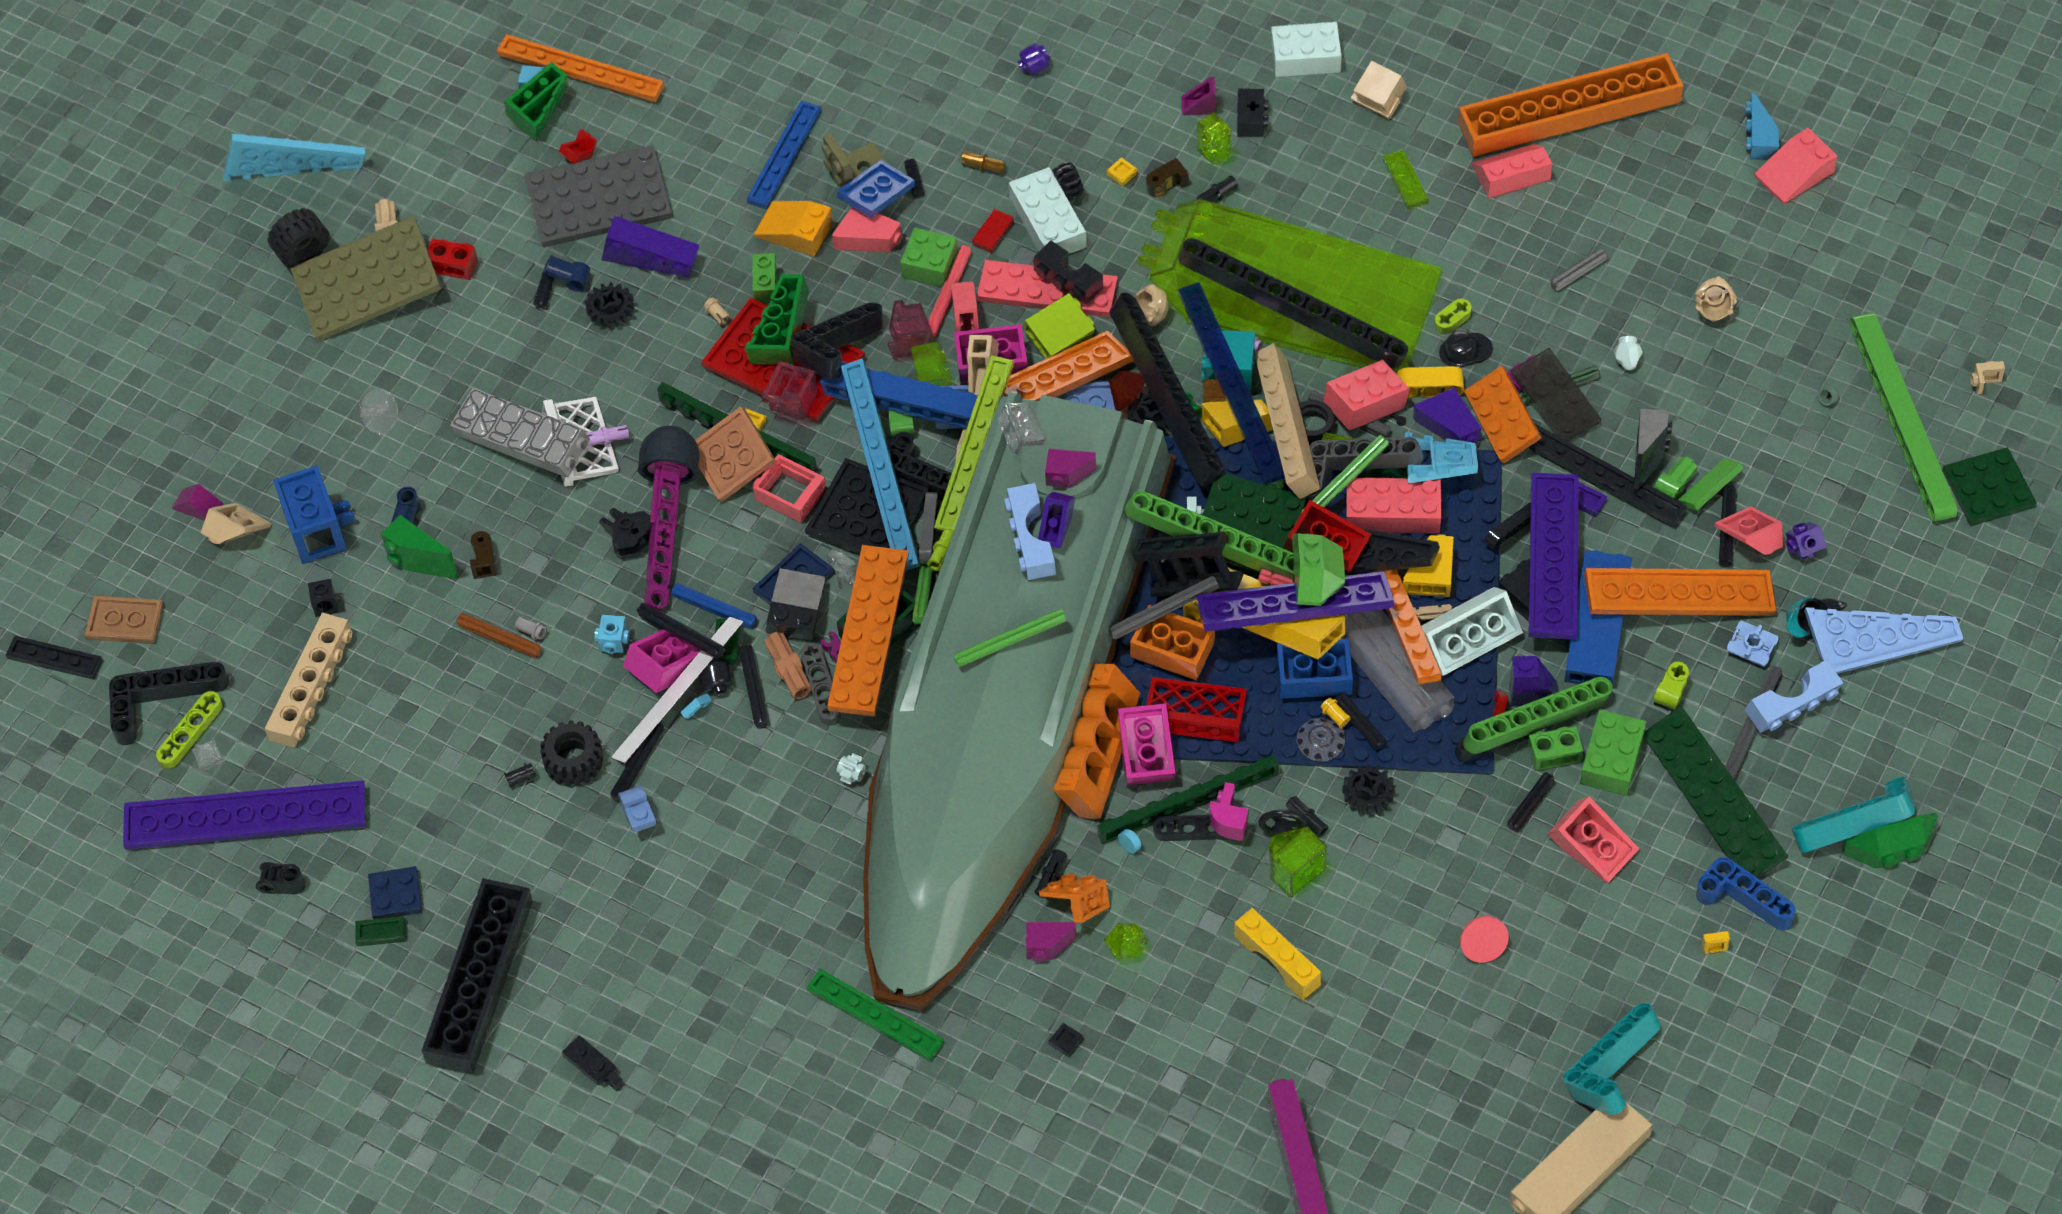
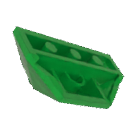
(1892, 842)

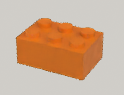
(1173, 644)

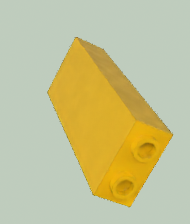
(1307, 636)

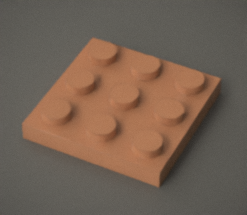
(732, 454)

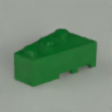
(536, 100)

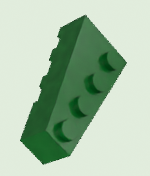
(779, 322)

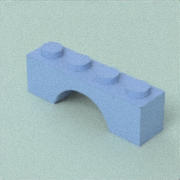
(1036, 554)
(1771, 709)

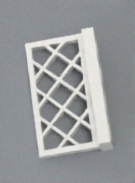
(575, 407)

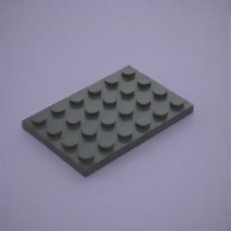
(586, 195)

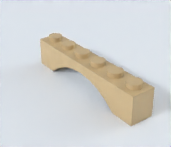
(978, 357)

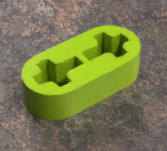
(1455, 318)

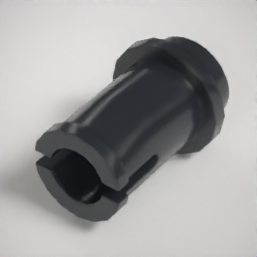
(520, 774)

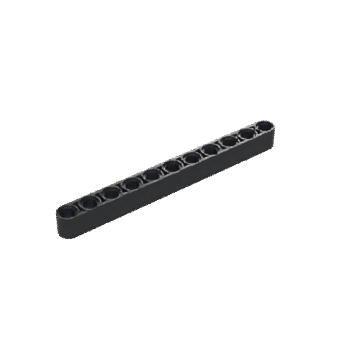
(1300, 310)
(1166, 390)

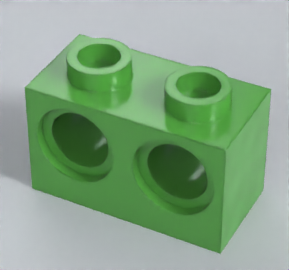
(764, 276)
(1557, 753)

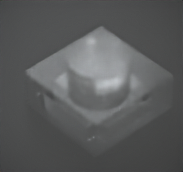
(207, 755)

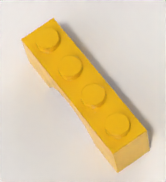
(1294, 967)

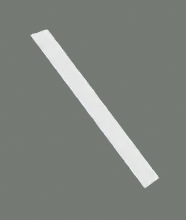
(674, 693)

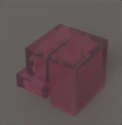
(907, 328)
(791, 390)

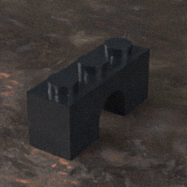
(1080, 283)

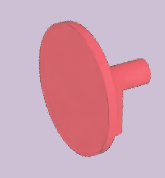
(1484, 939)

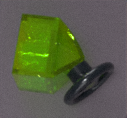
(1295, 853)

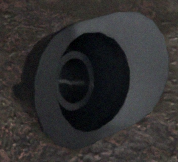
(1465, 348)

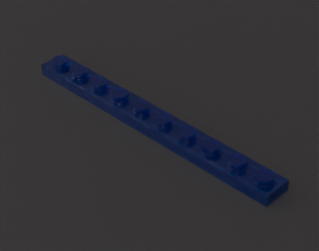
(1232, 383)

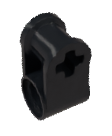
(276, 878)

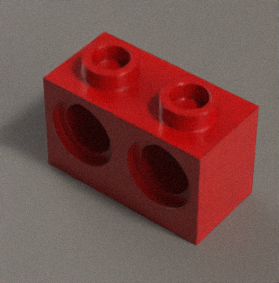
(452, 258)

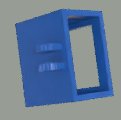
(310, 510)

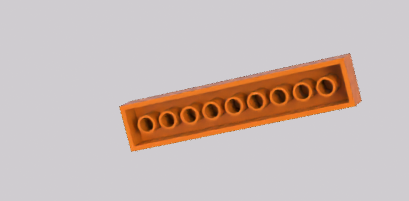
(1570, 104)

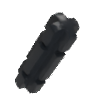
(913, 172)
(543, 291)

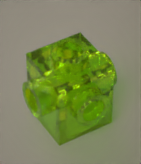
(1126, 940)

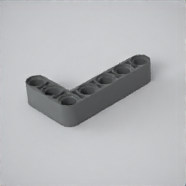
(1338, 454)

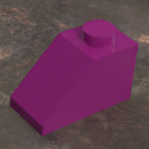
(1068, 467)
(1048, 939)

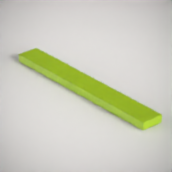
(986, 404)

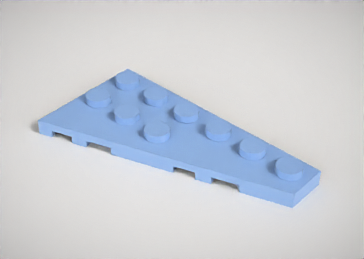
(1869, 638)

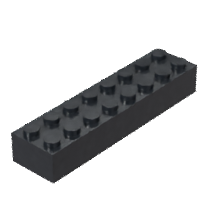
(477, 976)

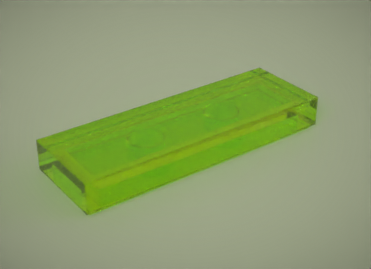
(1405, 179)

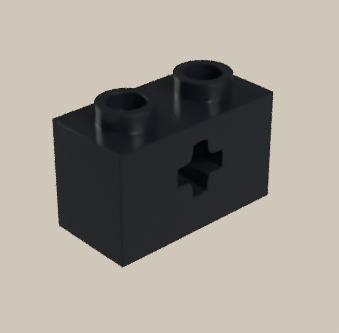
(1250, 112)

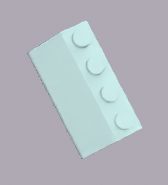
(1471, 629)

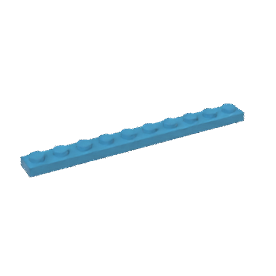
(879, 460)

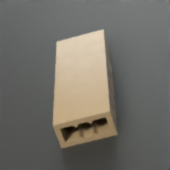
(1581, 1163)

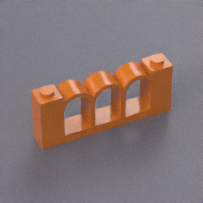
(1089, 792)

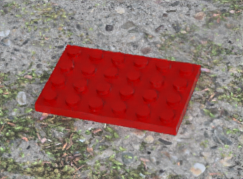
(731, 361)

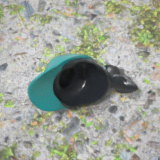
(1795, 616)

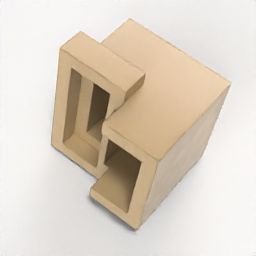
(1379, 90)

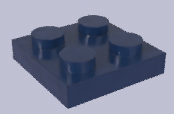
(395, 893)

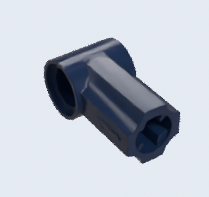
(573, 274)
(407, 509)

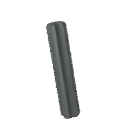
(1578, 269)

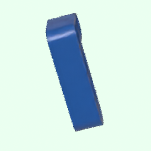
(1777, 911)

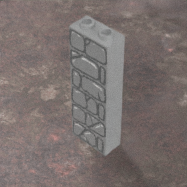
(520, 432)

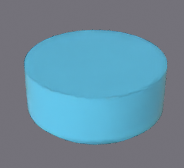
(1129, 841)

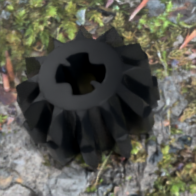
(1069, 180)

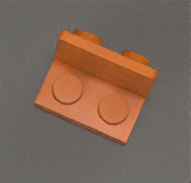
(1086, 894)

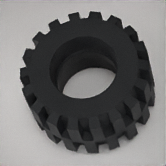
(298, 237)
(574, 769)

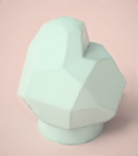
(1628, 352)

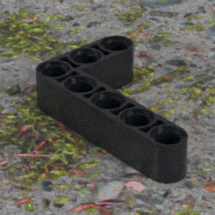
(818, 344)
(158, 690)

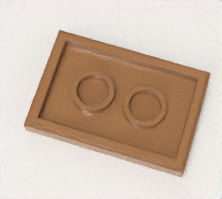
(124, 619)

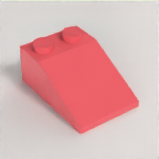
(1797, 166)
(1593, 839)

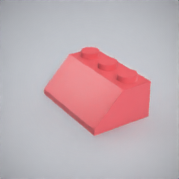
(1513, 170)

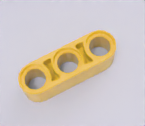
(1431, 381)

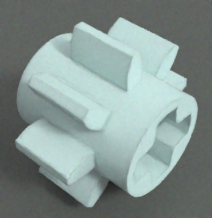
(851, 768)

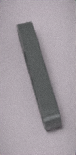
(928, 530)
(819, 683)

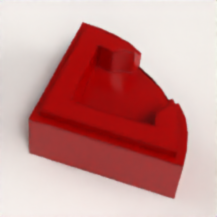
(1501, 701)

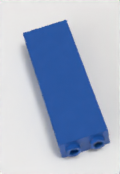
(1598, 635)

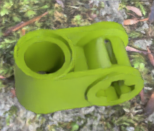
(1672, 687)

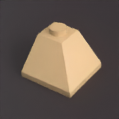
(231, 522)

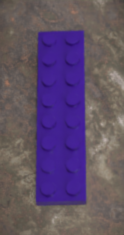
(1553, 556)
(1280, 604)

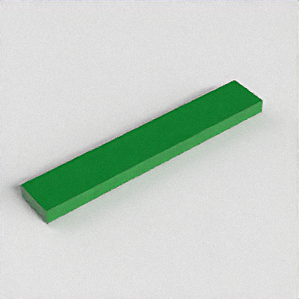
(875, 1015)

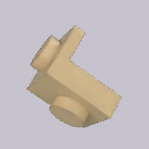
(1986, 373)

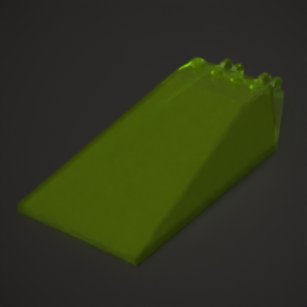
(1352, 277)

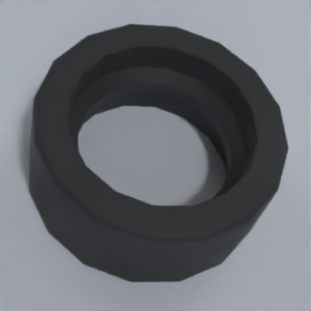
(1318, 408)

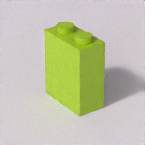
(1059, 327)

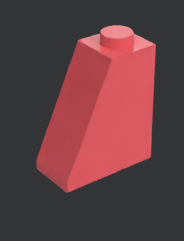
(864, 233)
(965, 306)

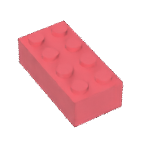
(1394, 505)

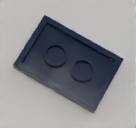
(799, 560)

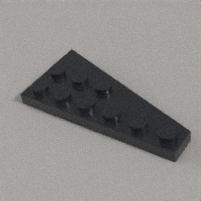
(1394, 552)

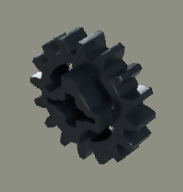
(609, 305)
(1146, 409)
(1369, 781)

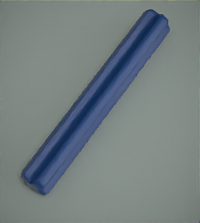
(713, 605)

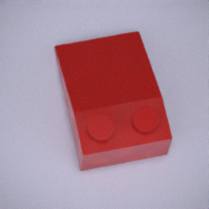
(1320, 521)

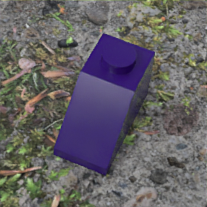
(1056, 518)

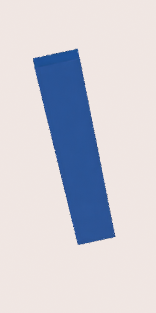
(784, 155)

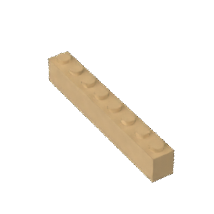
(1287, 421)

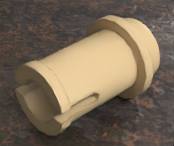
(713, 307)

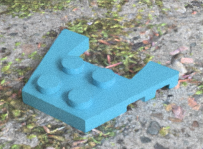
(1447, 459)

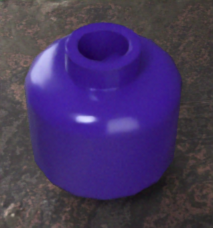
(1034, 59)

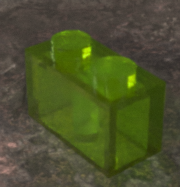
(928, 364)

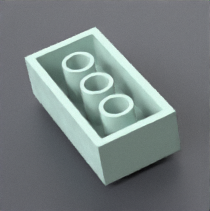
(1047, 211)

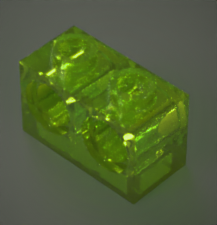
(1214, 139)

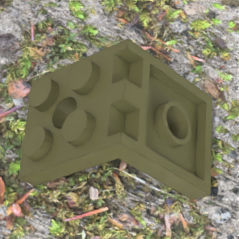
(846, 166)

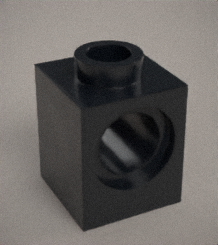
(323, 597)

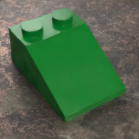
(416, 550)

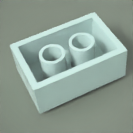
(1306, 49)

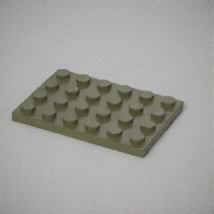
(365, 278)

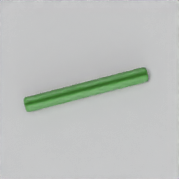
(1351, 471)
(922, 594)
(1009, 637)

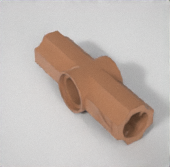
(788, 665)

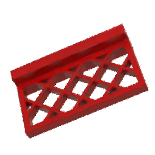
(1192, 722)

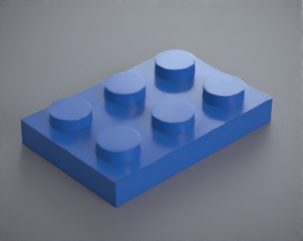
(875, 188)

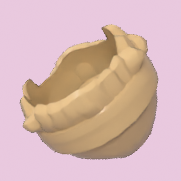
(1715, 299)
(1153, 303)

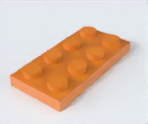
(1502, 414)

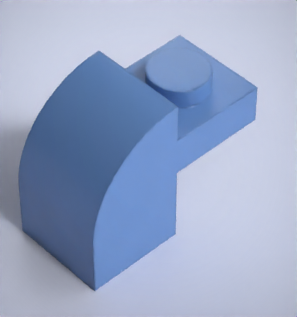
(636, 808)

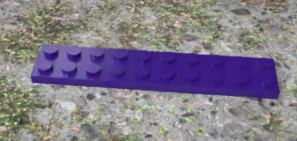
(244, 815)

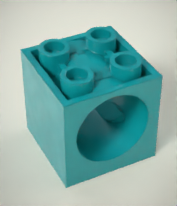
(1243, 349)

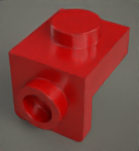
(579, 149)

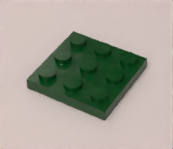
(1989, 486)

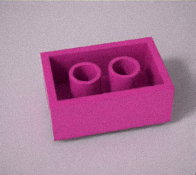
(1010, 347)

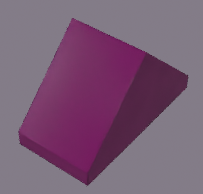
(1200, 99)
(196, 501)

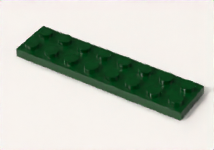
(1714, 793)

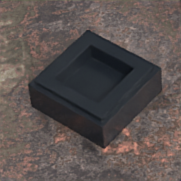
(1065, 1040)

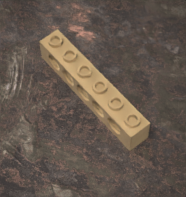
(307, 668)

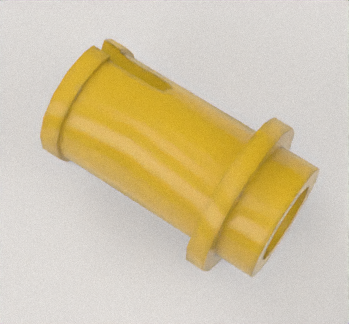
(1335, 712)

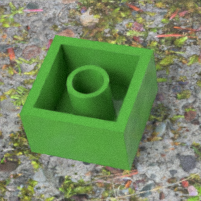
(928, 257)

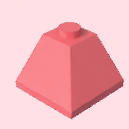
(1754, 530)

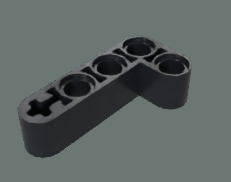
(907, 463)

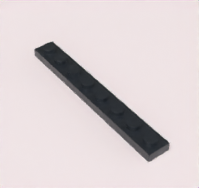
(1608, 477)

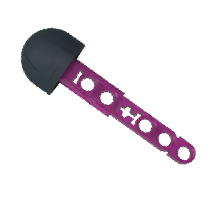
(669, 460)

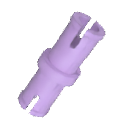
(608, 435)

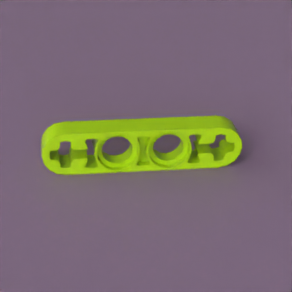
(186, 728)

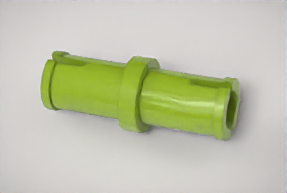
(940, 549)

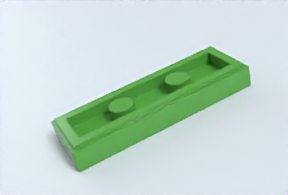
(1711, 484)

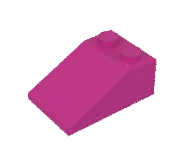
(659, 659)
(1146, 744)

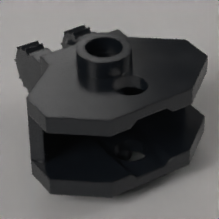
(627, 532)

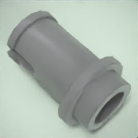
(531, 628)

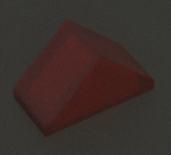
(1125, 388)

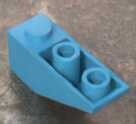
(1763, 131)

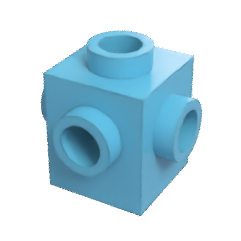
(612, 634)

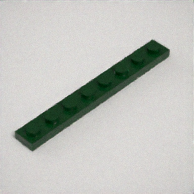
(711, 416)
(1188, 799)

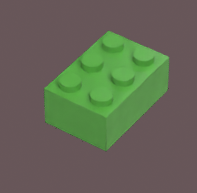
(1613, 752)

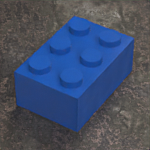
(1312, 677)

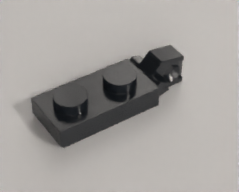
(592, 1063)

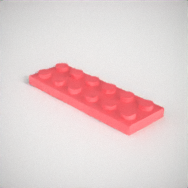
(1022, 287)

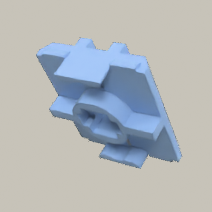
(1763, 639)

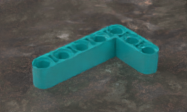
(1851, 821)
(1590, 1075)

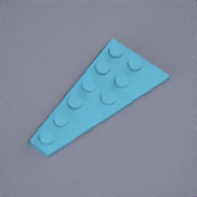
(279, 157)

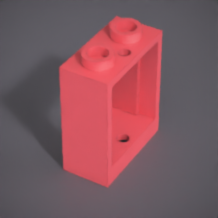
(799, 511)

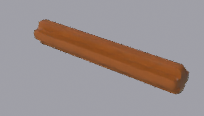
(499, 635)

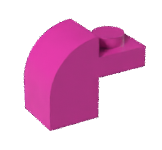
(1228, 819)

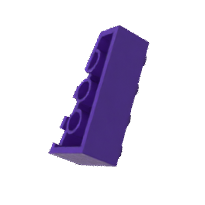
(648, 248)

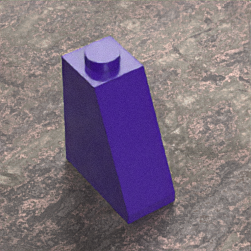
(1448, 417)
(1530, 680)

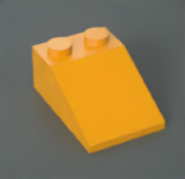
(796, 225)

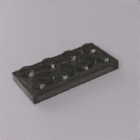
(1555, 395)

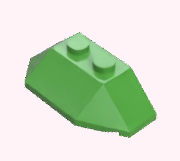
(1316, 568)

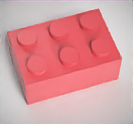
(1366, 395)

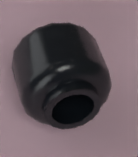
(716, 677)

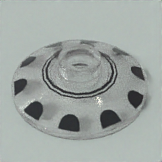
(1317, 747)

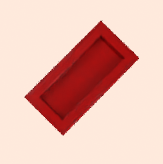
(992, 230)

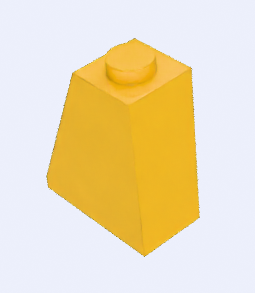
(1222, 424)
(1433, 579)

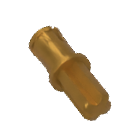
(982, 162)

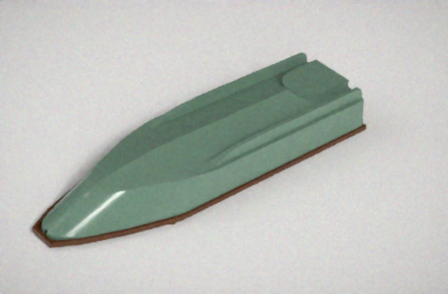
(978, 747)

